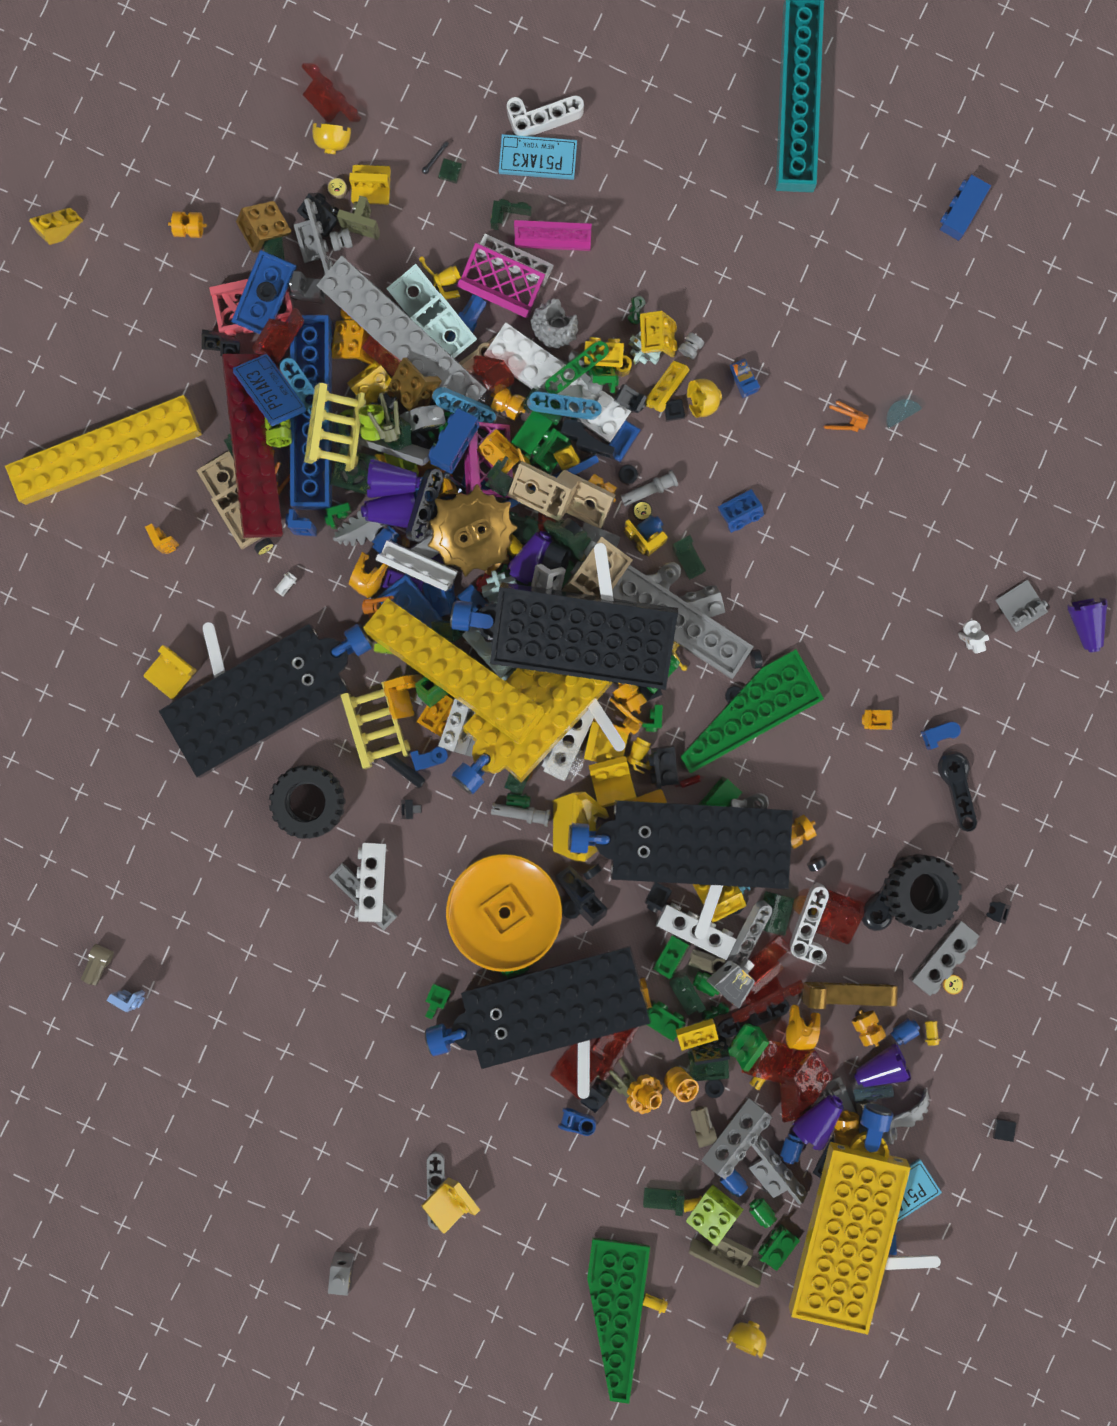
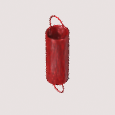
(690, 781)

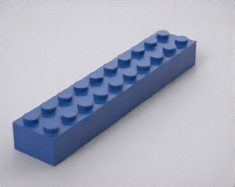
(313, 354)

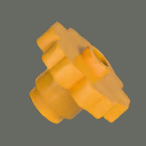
(644, 1094)

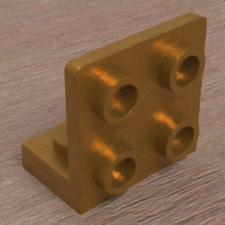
(261, 224)
(412, 387)

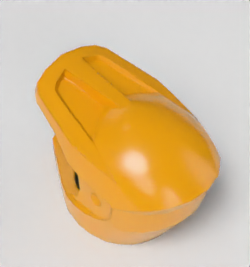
(366, 583)
(798, 1034)

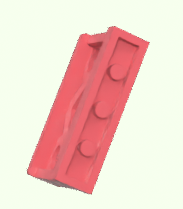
(228, 292)

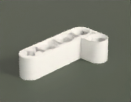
(546, 113)
(813, 922)

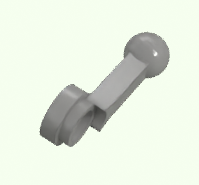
(594, 388)

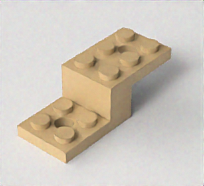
(225, 494)
(561, 495)
(586, 577)

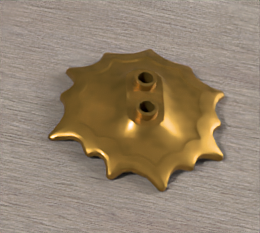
(463, 517)

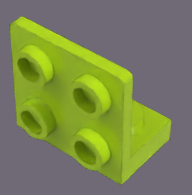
(714, 1215)

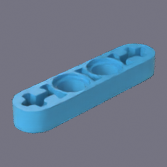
(303, 392)
(564, 402)
(466, 403)

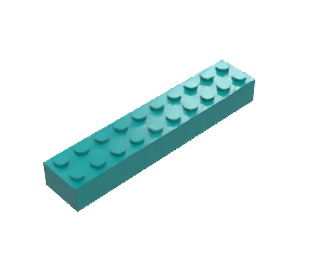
(799, 95)

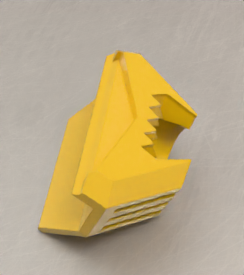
(570, 809)

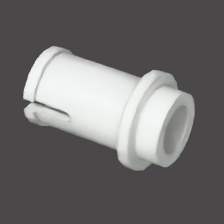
(285, 584)

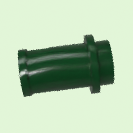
(518, 800)

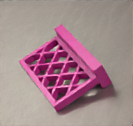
(552, 235)
(495, 296)
(472, 456)

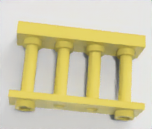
(316, 434)
(362, 739)

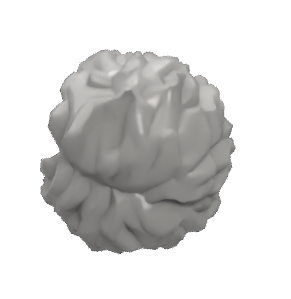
(552, 324)

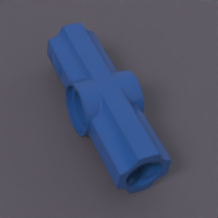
(470, 314)

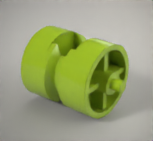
(367, 428)
(279, 434)

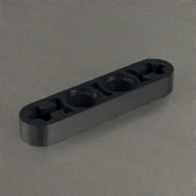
(427, 506)
(754, 1020)

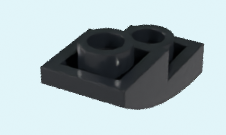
(220, 342)

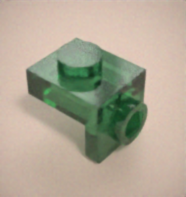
(515, 785)

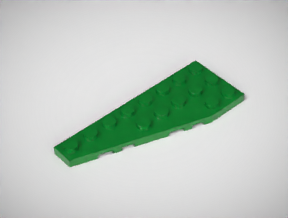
(766, 701)
(617, 1292)

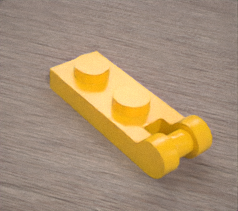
(666, 386)

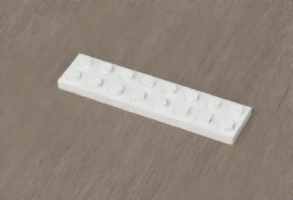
(535, 366)

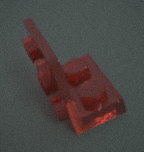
(840, 917)
(771, 1061)
(566, 1069)
(807, 1072)

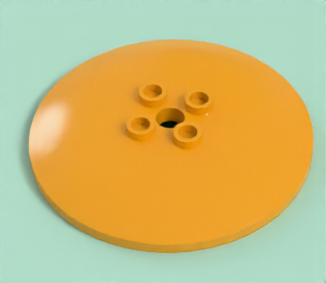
(475, 916)

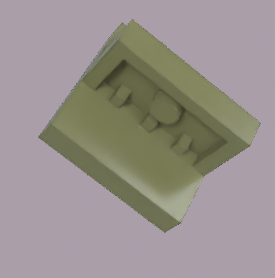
(359, 221)

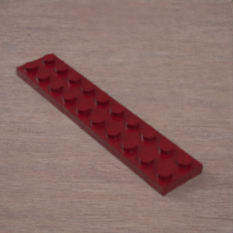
(252, 457)

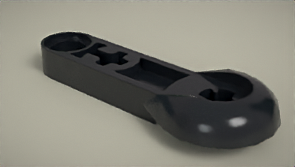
(958, 785)
(875, 904)

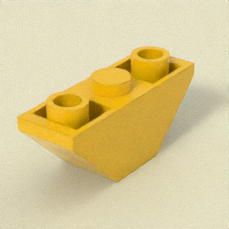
(56, 225)

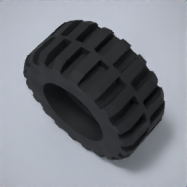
(281, 806)
(945, 894)

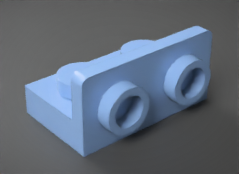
(126, 1000)

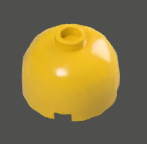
(331, 137)
(704, 397)
(748, 1338)

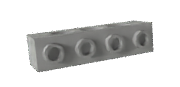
(933, 960)
(727, 1141)

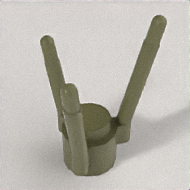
(390, 431)
(624, 1083)

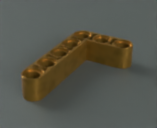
(819, 994)

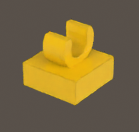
(566, 457)

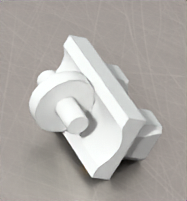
(974, 636)

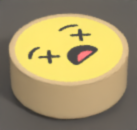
(337, 188)

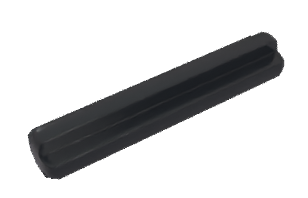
(403, 769)

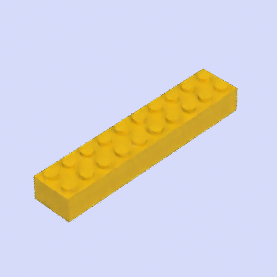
(103, 450)
(454, 671)

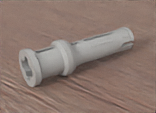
(657, 485)
(530, 814)

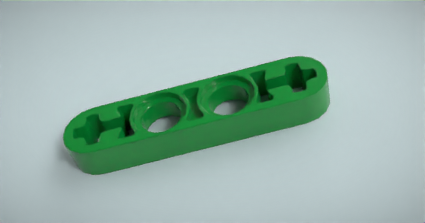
(574, 364)

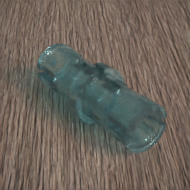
(873, 1093)

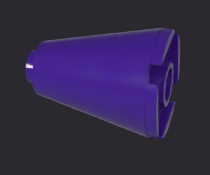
(390, 480)
(389, 510)
(531, 554)
(1089, 622)
(884, 1068)
(819, 1122)

